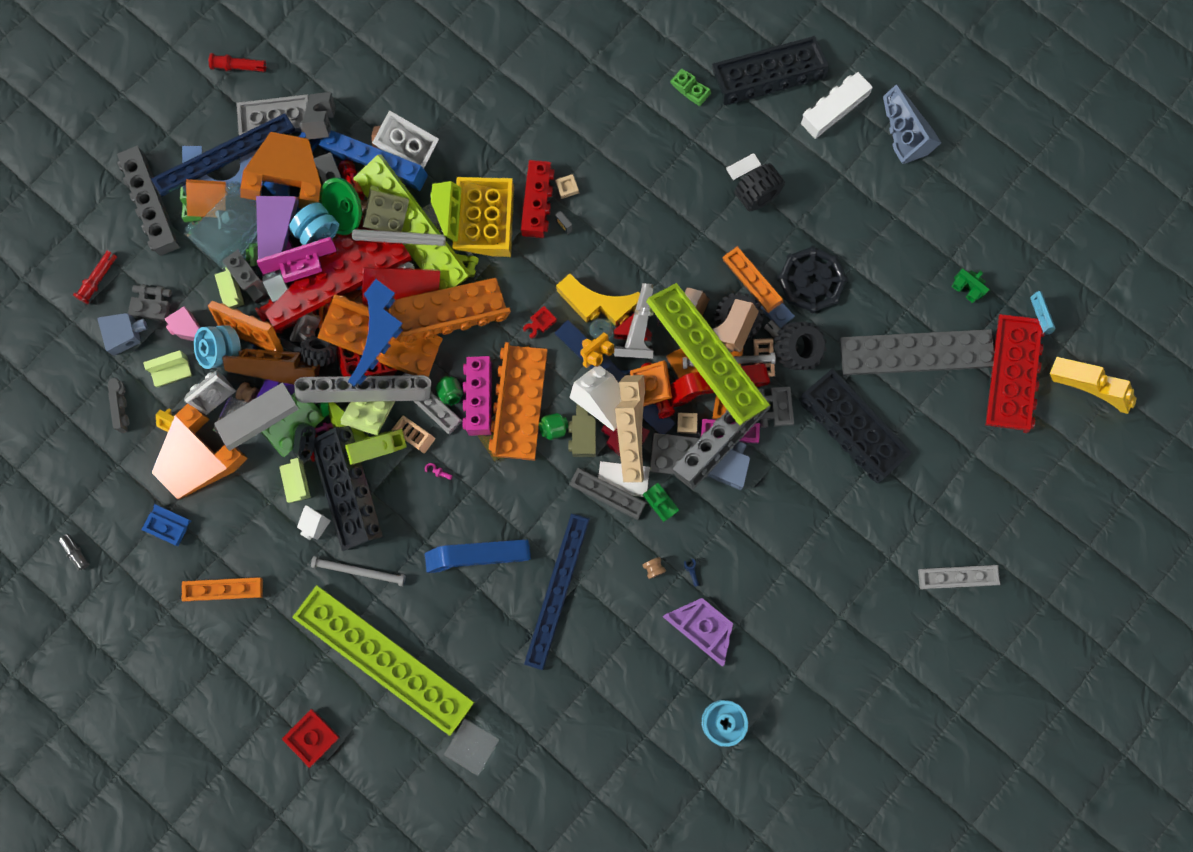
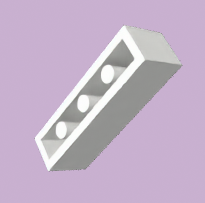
(836, 105)

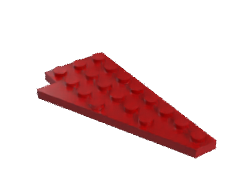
(340, 275)

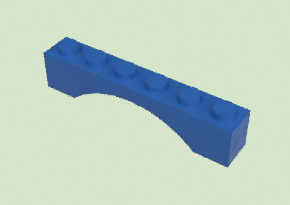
(354, 150)

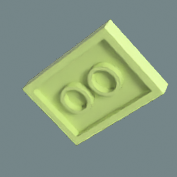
(367, 415)

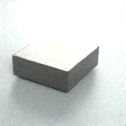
(564, 222)

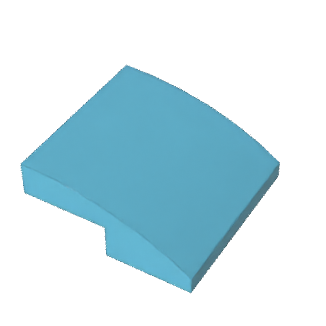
(1042, 312)

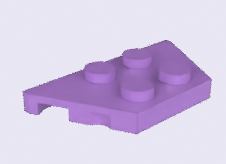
(703, 627)

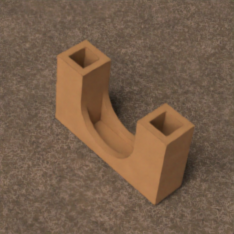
(738, 324)

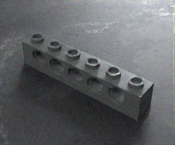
(167, 240)
(719, 448)

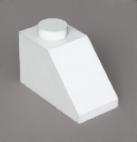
(312, 523)

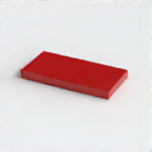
(402, 281)

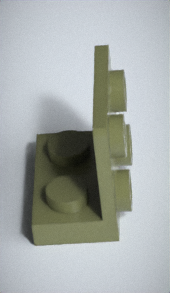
(385, 211)

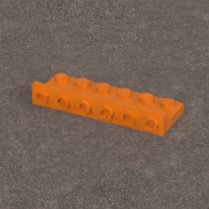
(449, 310)
(348, 328)
(518, 402)

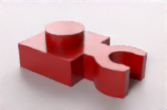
(541, 320)

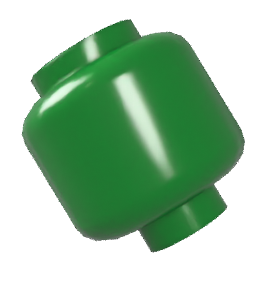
(449, 390)
(553, 426)

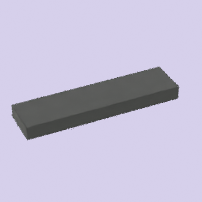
(607, 494)

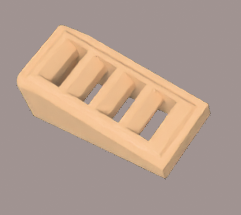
(769, 341)
(422, 442)

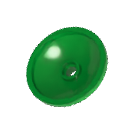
(342, 203)

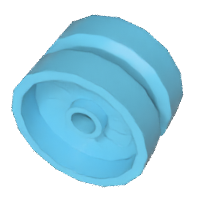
(313, 224)
(214, 343)
(736, 723)

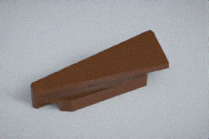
(270, 365)

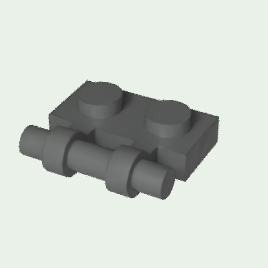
(148, 308)
(781, 407)

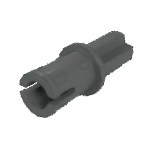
(73, 552)

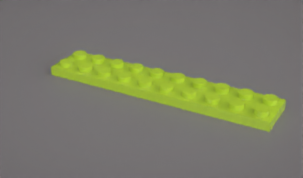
(383, 660)

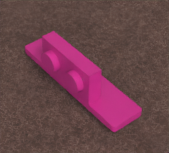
(298, 261)

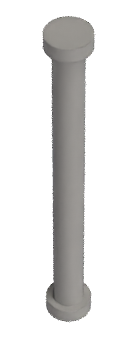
(741, 359)
(316, 562)

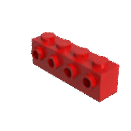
(536, 199)

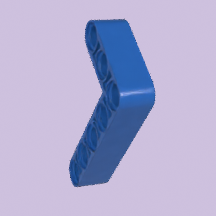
(459, 555)

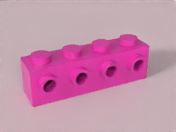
(478, 395)

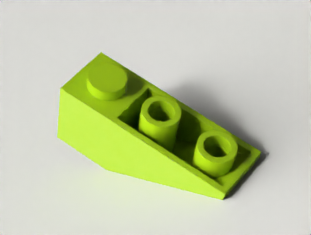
(376, 446)

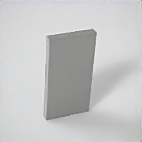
(258, 112)
(256, 416)

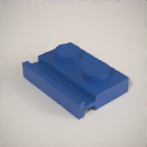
(166, 525)

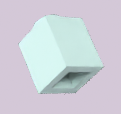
(275, 284)

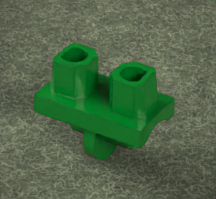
(972, 282)
(660, 502)

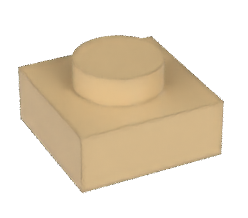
(567, 186)
(687, 423)

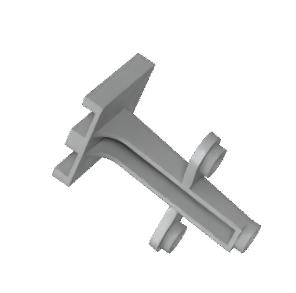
(635, 341)

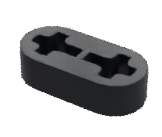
(304, 441)

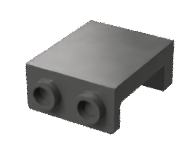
(246, 276)

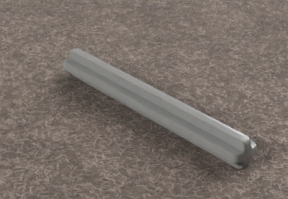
(399, 237)

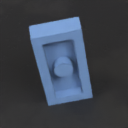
(780, 315)

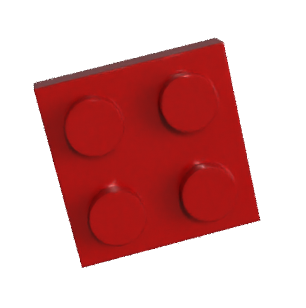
(310, 738)

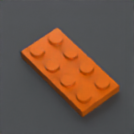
(246, 326)

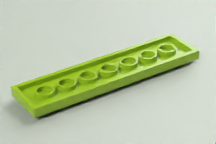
(381, 175)
(708, 353)

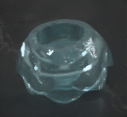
(601, 323)

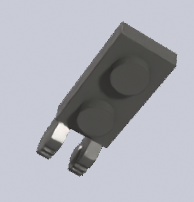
(117, 405)

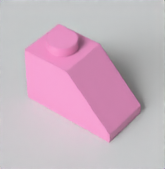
(182, 324)

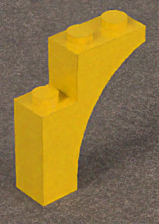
(589, 303)
(1094, 381)

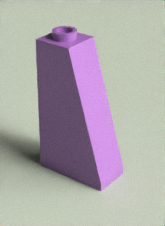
(273, 222)

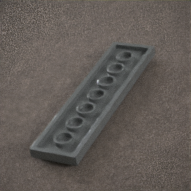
(916, 352)

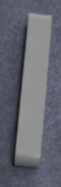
(311, 389)

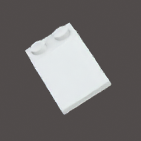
(405, 140)
(209, 392)
(598, 394)

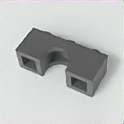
(317, 114)

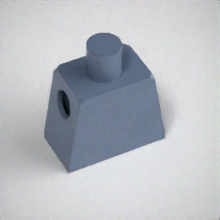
(120, 332)
(732, 467)

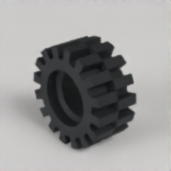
(318, 351)

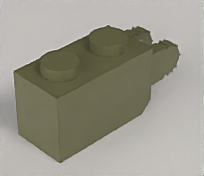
(583, 434)

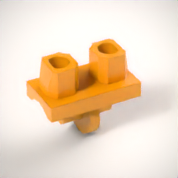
(594, 349)

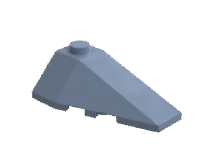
(910, 130)

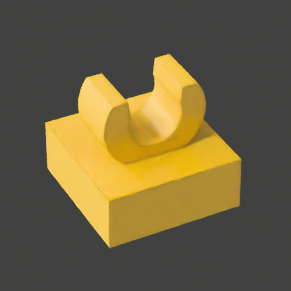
(164, 419)

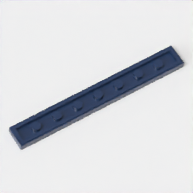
(220, 155)
(573, 340)
(556, 592)

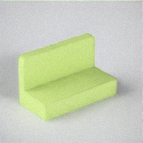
(229, 289)
(168, 368)
(294, 481)

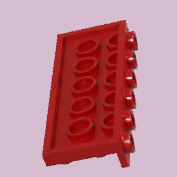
(1015, 373)

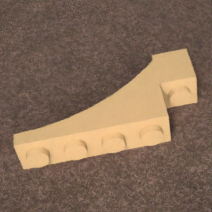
(629, 426)

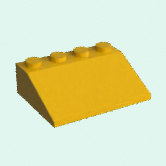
(485, 216)

